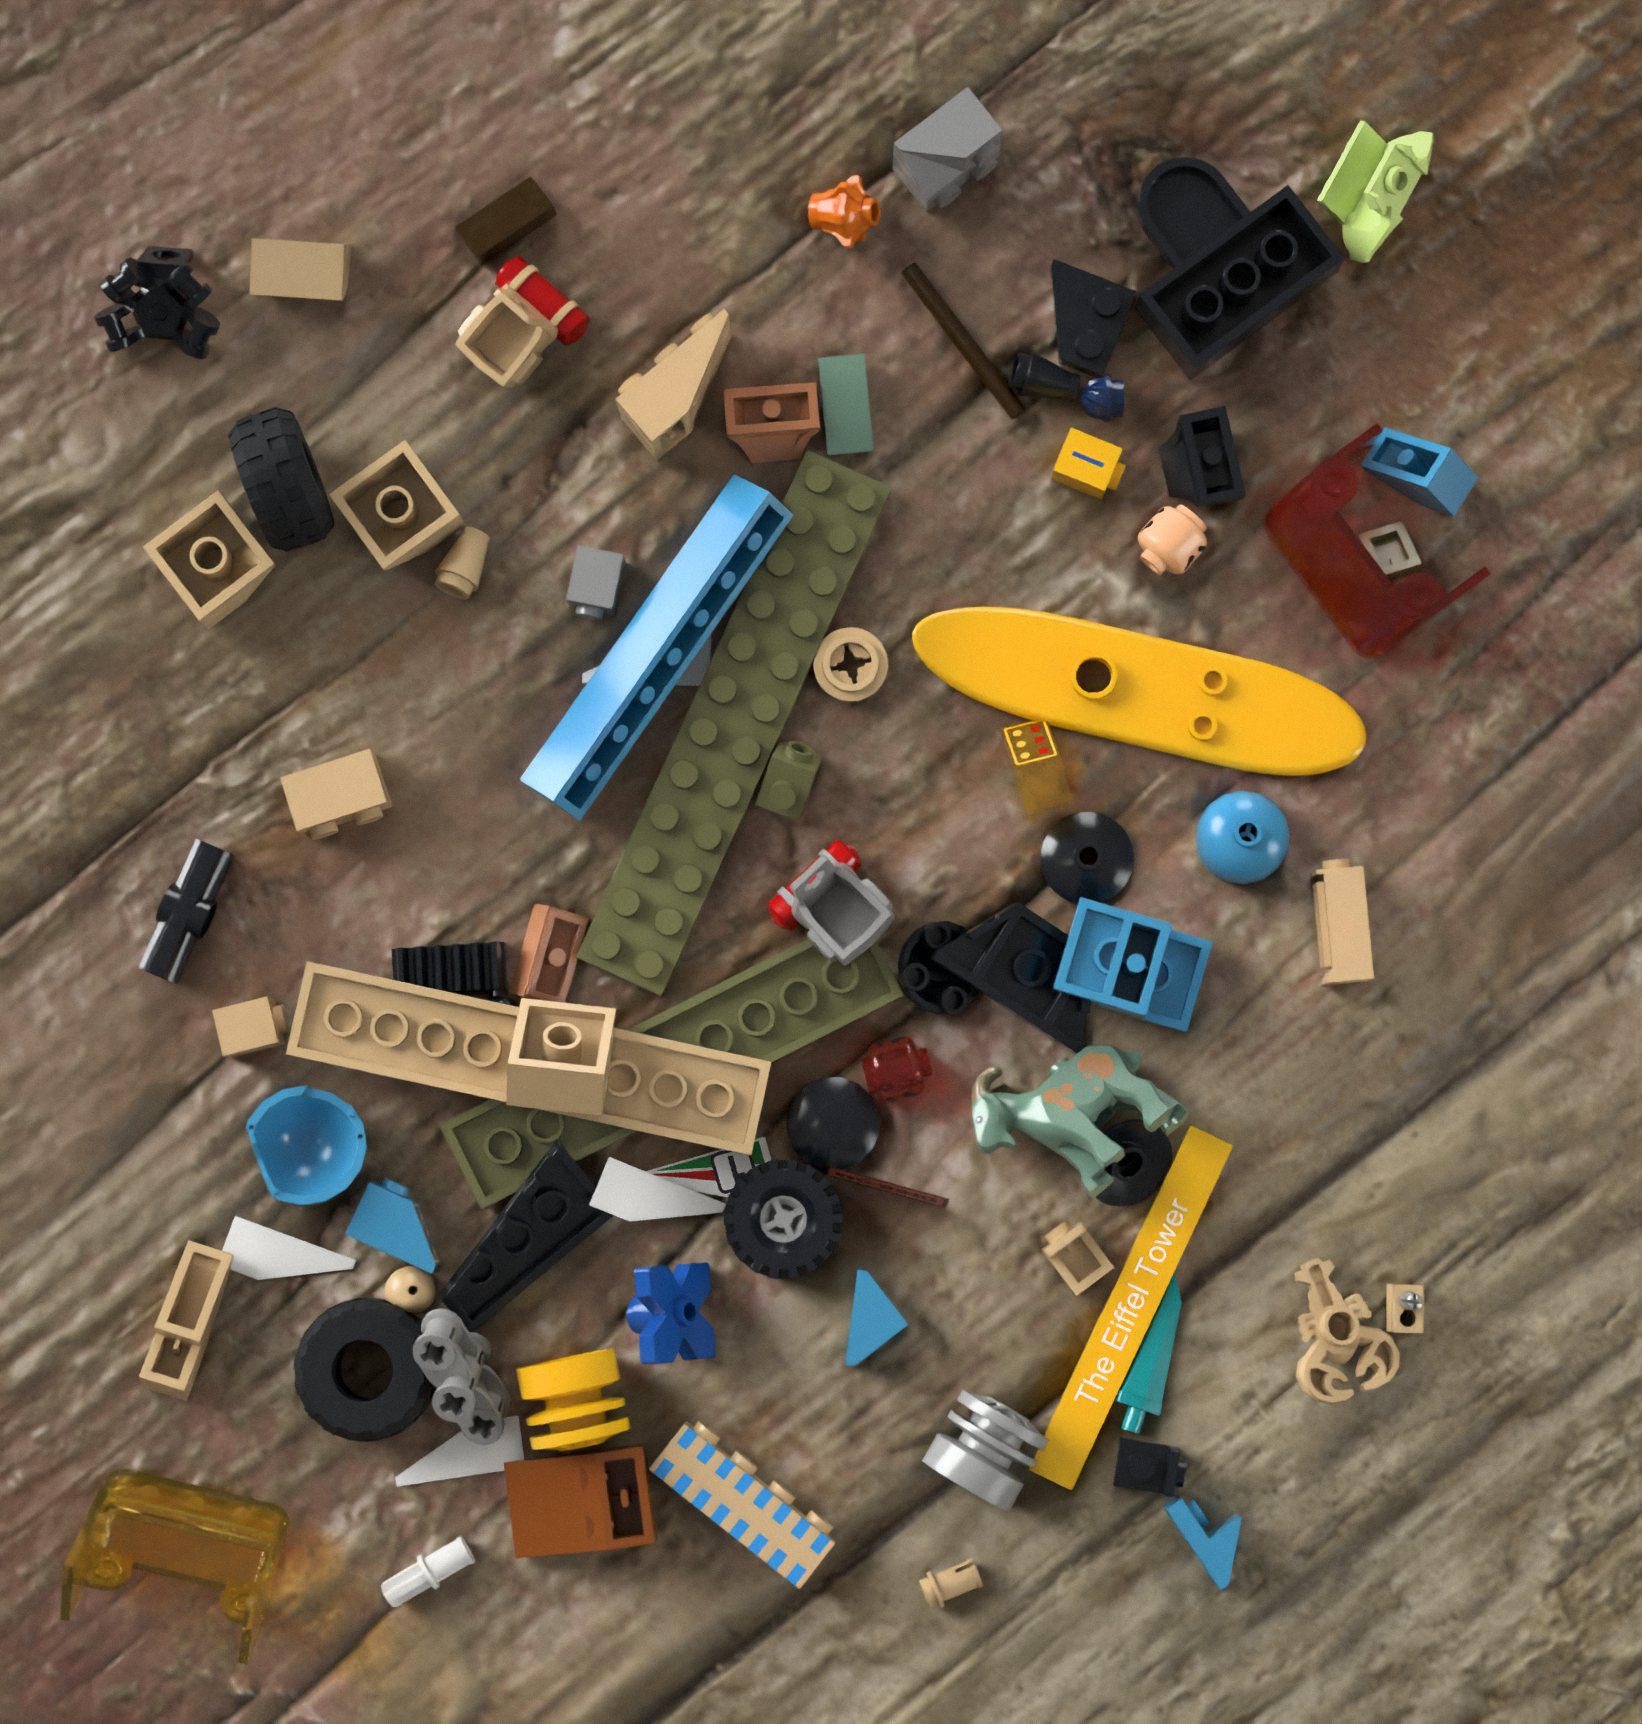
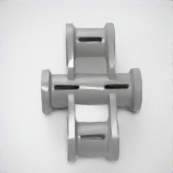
(465, 1385)

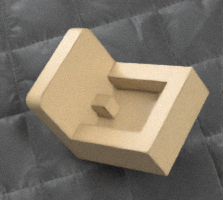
(1076, 1256)

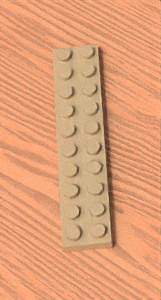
(467, 1044)

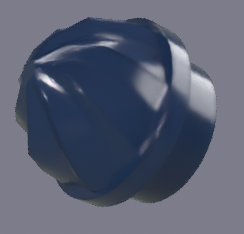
(1103, 398)

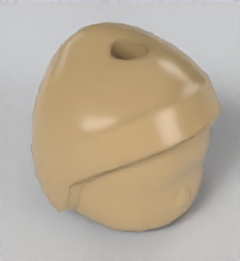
(399, 1283)

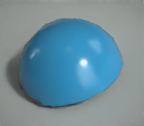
(306, 1145)

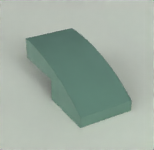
(845, 404)

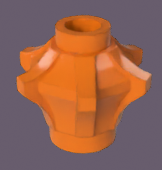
(844, 211)

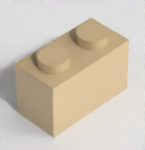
(336, 794)

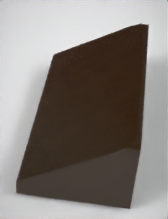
(506, 220)

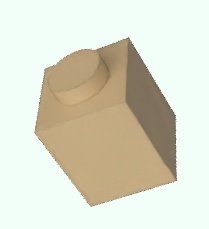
(250, 1026)

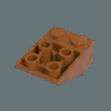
(581, 1502)

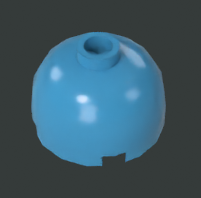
(1221, 843)

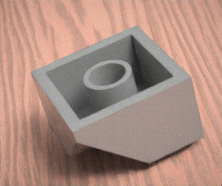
(948, 150)

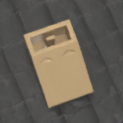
(669, 397)

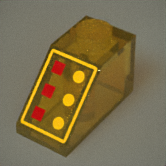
(1036, 768)

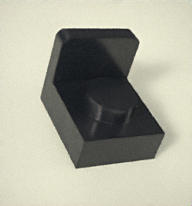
(1149, 1466)

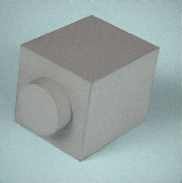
(595, 582)

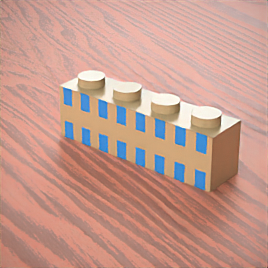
(743, 1504)

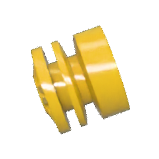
(573, 1399)

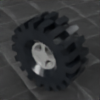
(772, 1203)

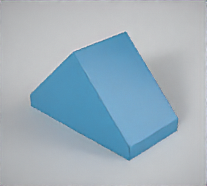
(872, 1319)

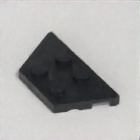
(1016, 965)

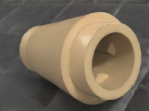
(463, 564)

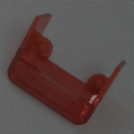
(1340, 569)

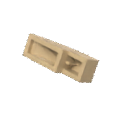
(186, 1321)

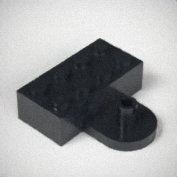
(1227, 262)

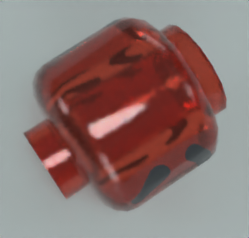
(896, 1069)

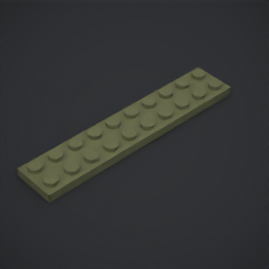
(753, 1014)

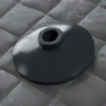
(1071, 877)
(1142, 1168)

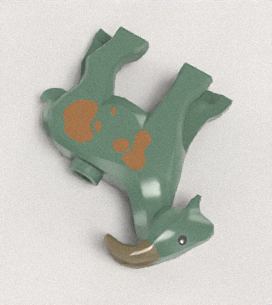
(1073, 1108)

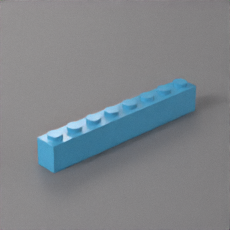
(657, 646)

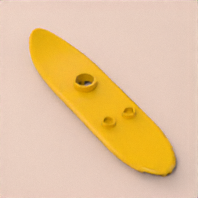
(1157, 695)

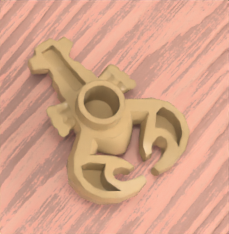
(1336, 1338)

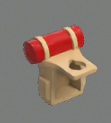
(519, 324)

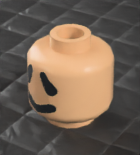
(1172, 540)

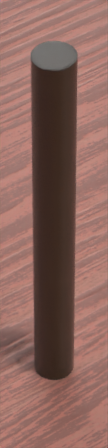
(963, 340)

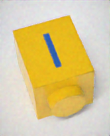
(1088, 464)

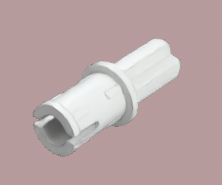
(427, 1572)

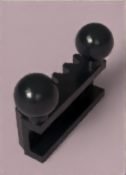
(456, 968)

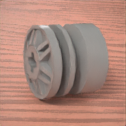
(985, 1449)

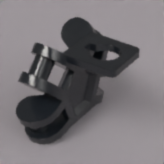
(162, 304)

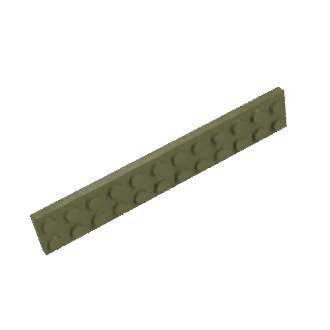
(733, 726)

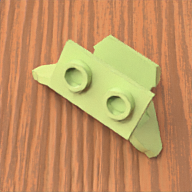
(1373, 186)

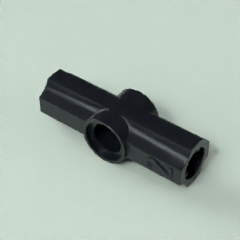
(186, 911)

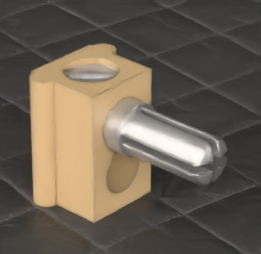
(1401, 1298)

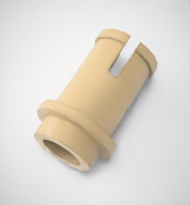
(950, 1583)

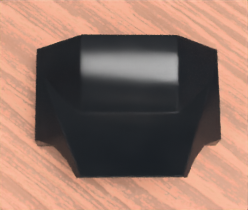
(1202, 459)

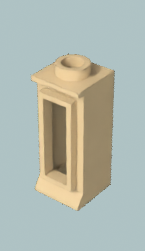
(1342, 923)

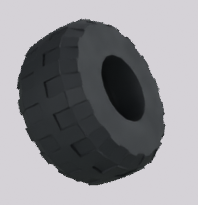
(281, 479)
(320, 1378)

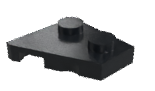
(1087, 317)

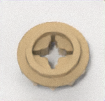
(862, 646)

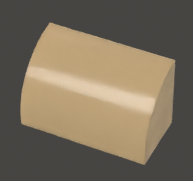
(299, 269)

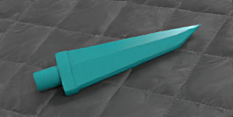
(1148, 1374)

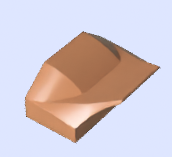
(772, 420)

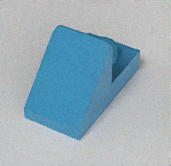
(1214, 1548)

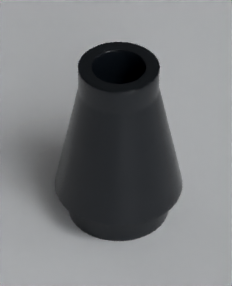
(1041, 378)

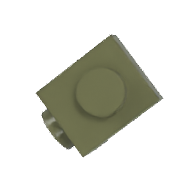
(789, 779)

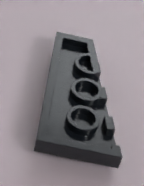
(526, 1239)

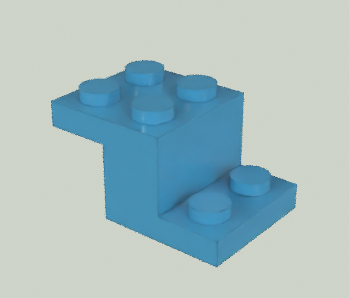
(1132, 965)

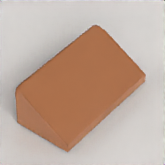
(549, 954)

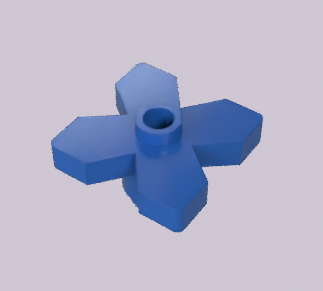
(669, 1314)

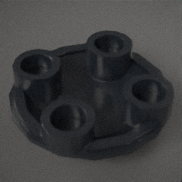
(924, 980)
(832, 1123)

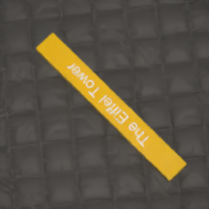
(1131, 1306)

